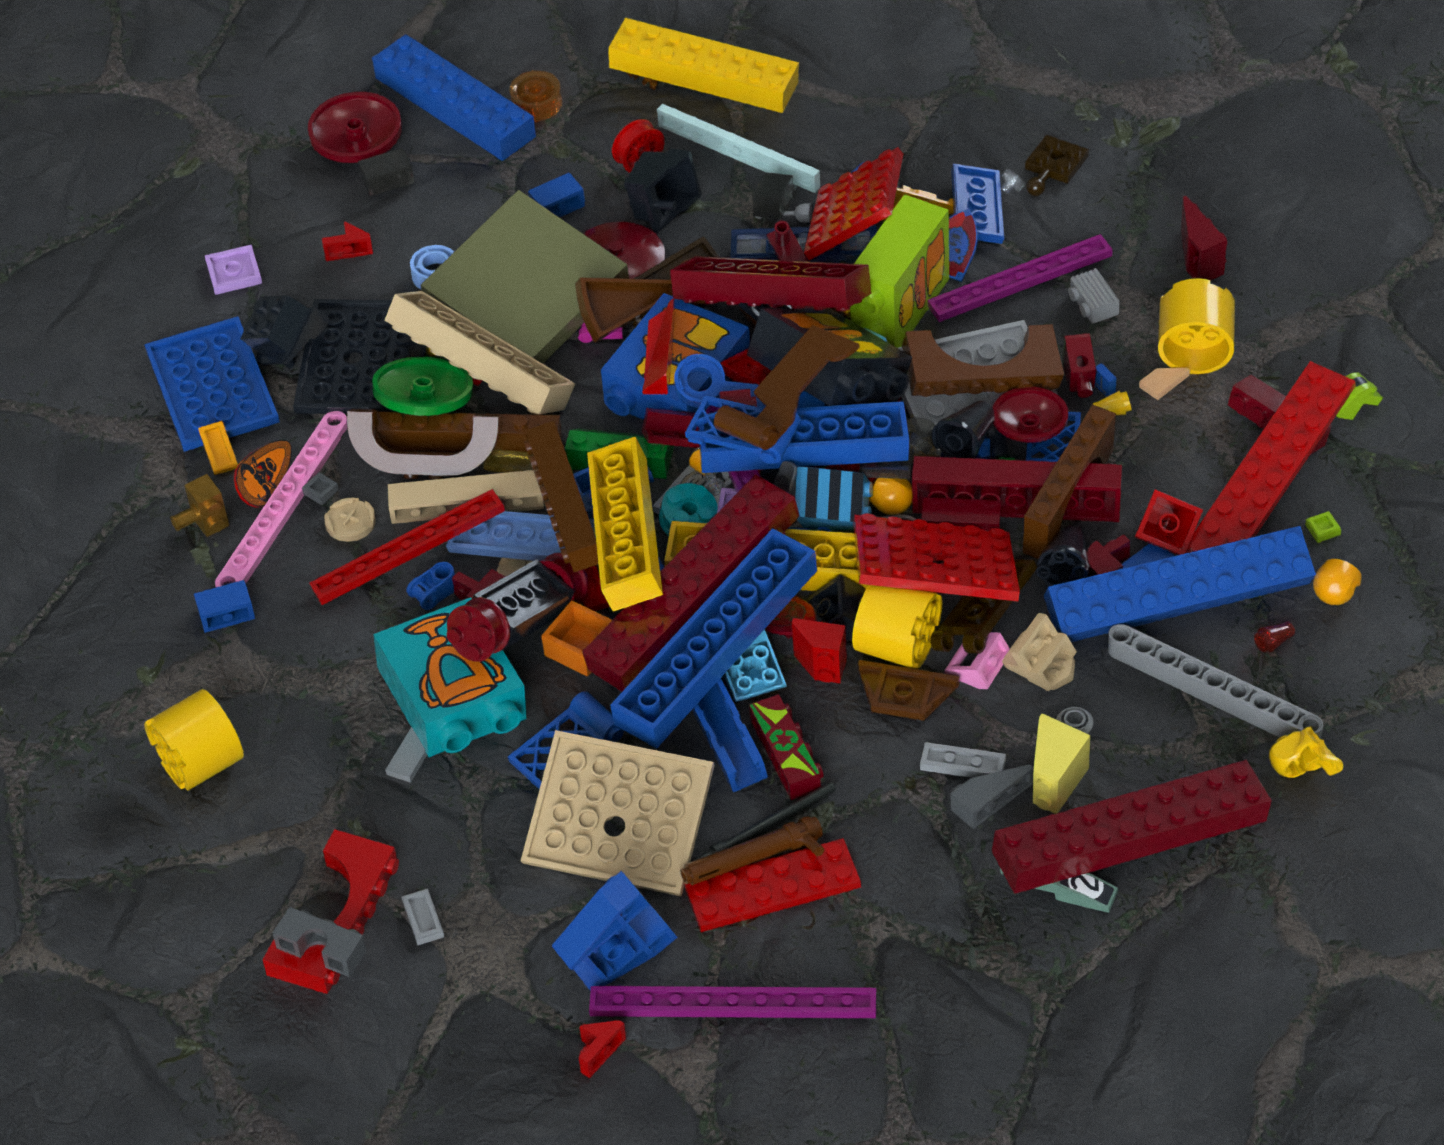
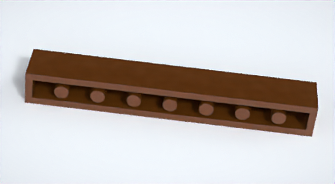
(452, 431)
(563, 496)

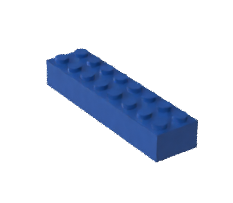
(454, 97)
(826, 438)

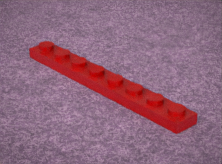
(407, 546)

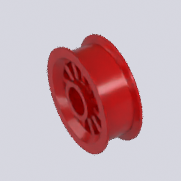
(635, 139)

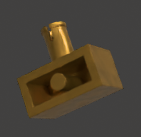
(205, 507)

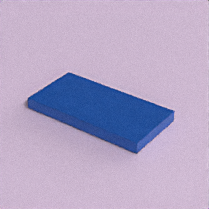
(981, 193)

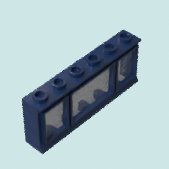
(755, 245)

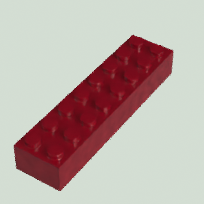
(771, 282)
(1016, 485)

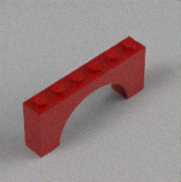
(367, 869)

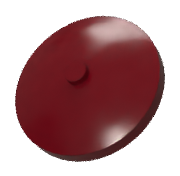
(354, 127)
(630, 243)

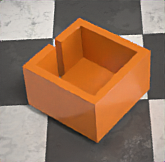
(572, 634)

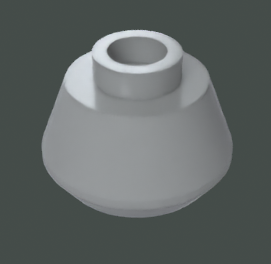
(1076, 718)

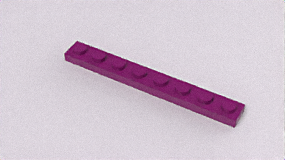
(1019, 278)

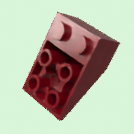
(1202, 243)

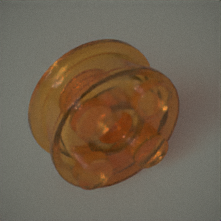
(537, 94)

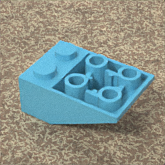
(755, 671)

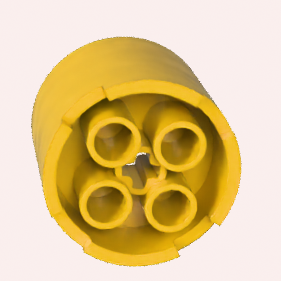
(1196, 326)
(896, 624)
(194, 740)

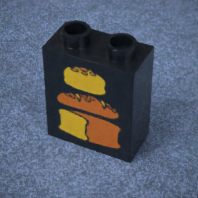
(867, 376)

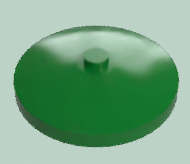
(422, 386)

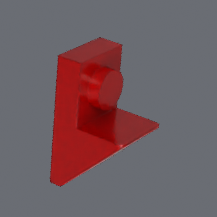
(351, 244)
(601, 1042)

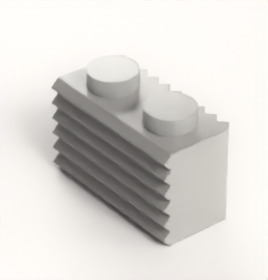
(1093, 296)

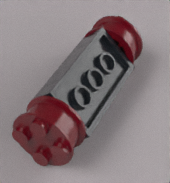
(515, 607)

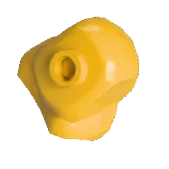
(1302, 752)

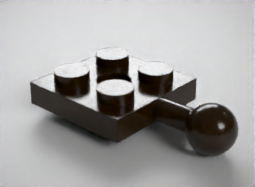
(1063, 169)

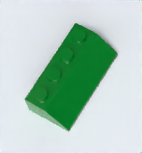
(585, 440)

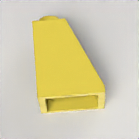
(1058, 763)

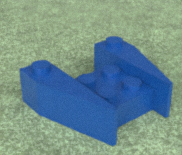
(613, 934)

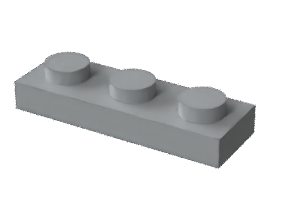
(960, 760)

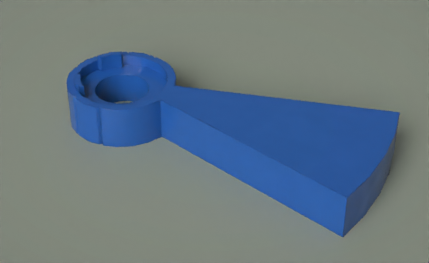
(714, 369)

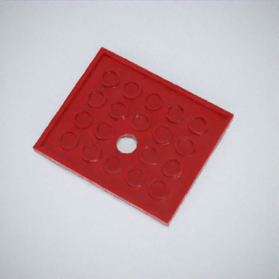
(903, 553)

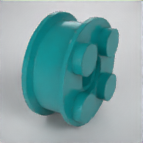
(684, 499)

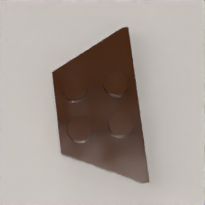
(905, 690)

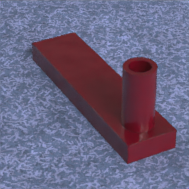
(785, 243)

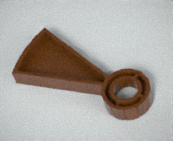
(615, 302)

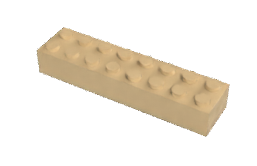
(479, 352)

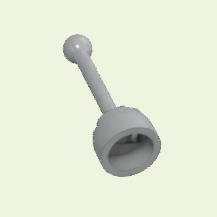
(802, 213)

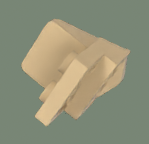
(1042, 655)

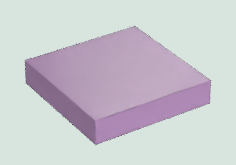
(233, 269)

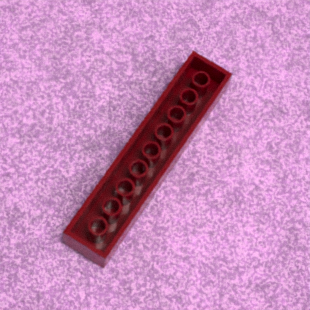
(689, 581)
(1130, 826)

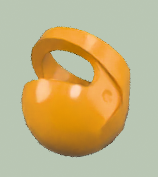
(891, 495)
(1336, 581)

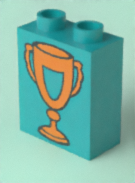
(443, 692)

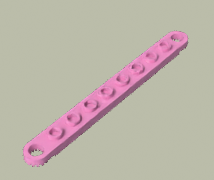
(283, 500)

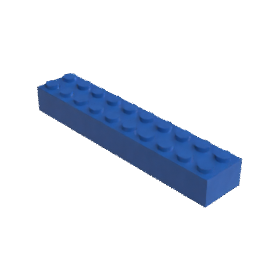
(1180, 584)
(713, 638)

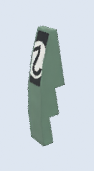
(1084, 891)

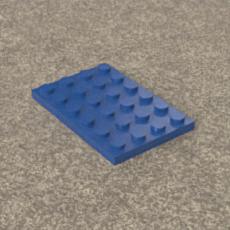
(211, 379)

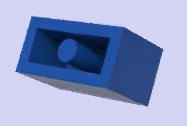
(559, 195)
(224, 606)

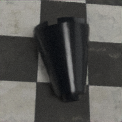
(963, 431)

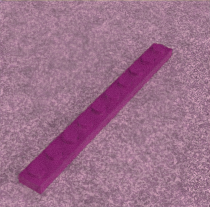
(732, 1002)

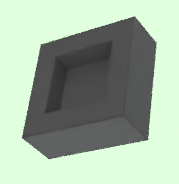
(320, 488)

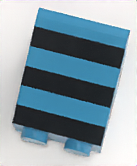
(831, 498)

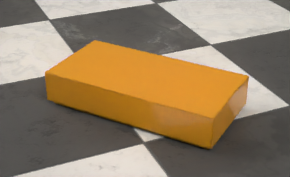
(218, 447)

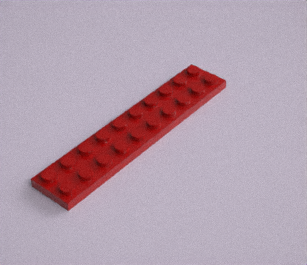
(1274, 458)

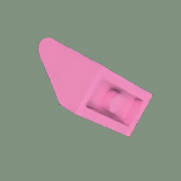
(984, 666)

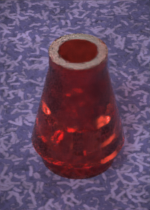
(1272, 636)

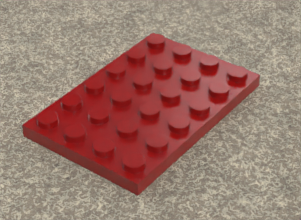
(854, 202)

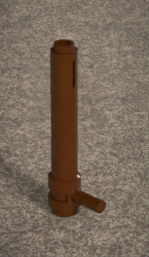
(790, 836)

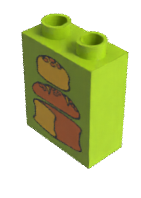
(905, 268)

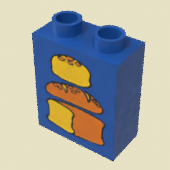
(694, 333)

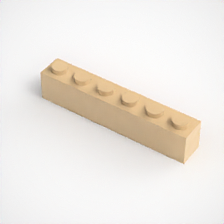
(433, 498)

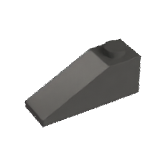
(988, 793)

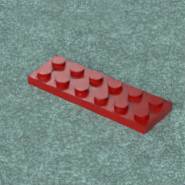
(773, 885)

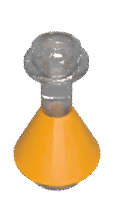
(713, 484)

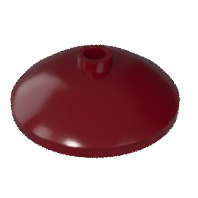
(1030, 414)

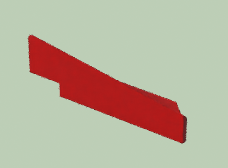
(659, 351)

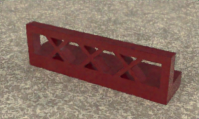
(667, 427)

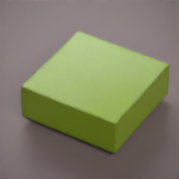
(1323, 526)

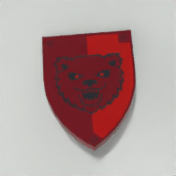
(795, 608)

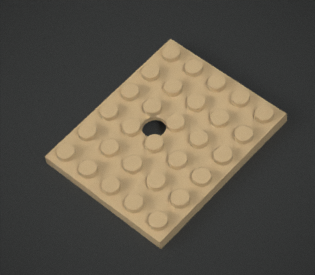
(602, 779)

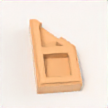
(1163, 380)

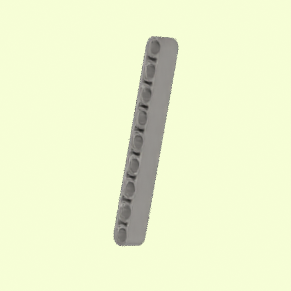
(1209, 683)

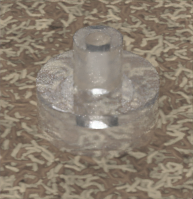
(1011, 181)

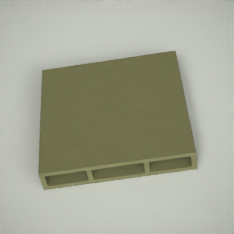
(522, 276)

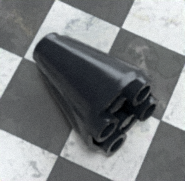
(1064, 558)

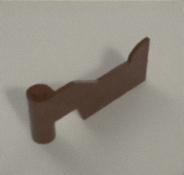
(783, 387)

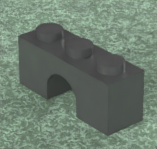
(301, 930)

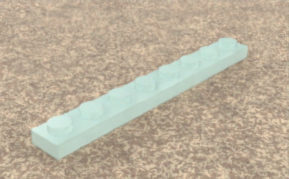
(737, 147)

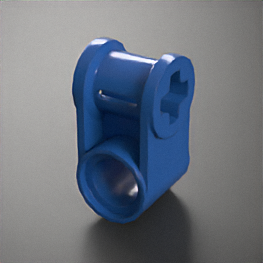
(433, 585)

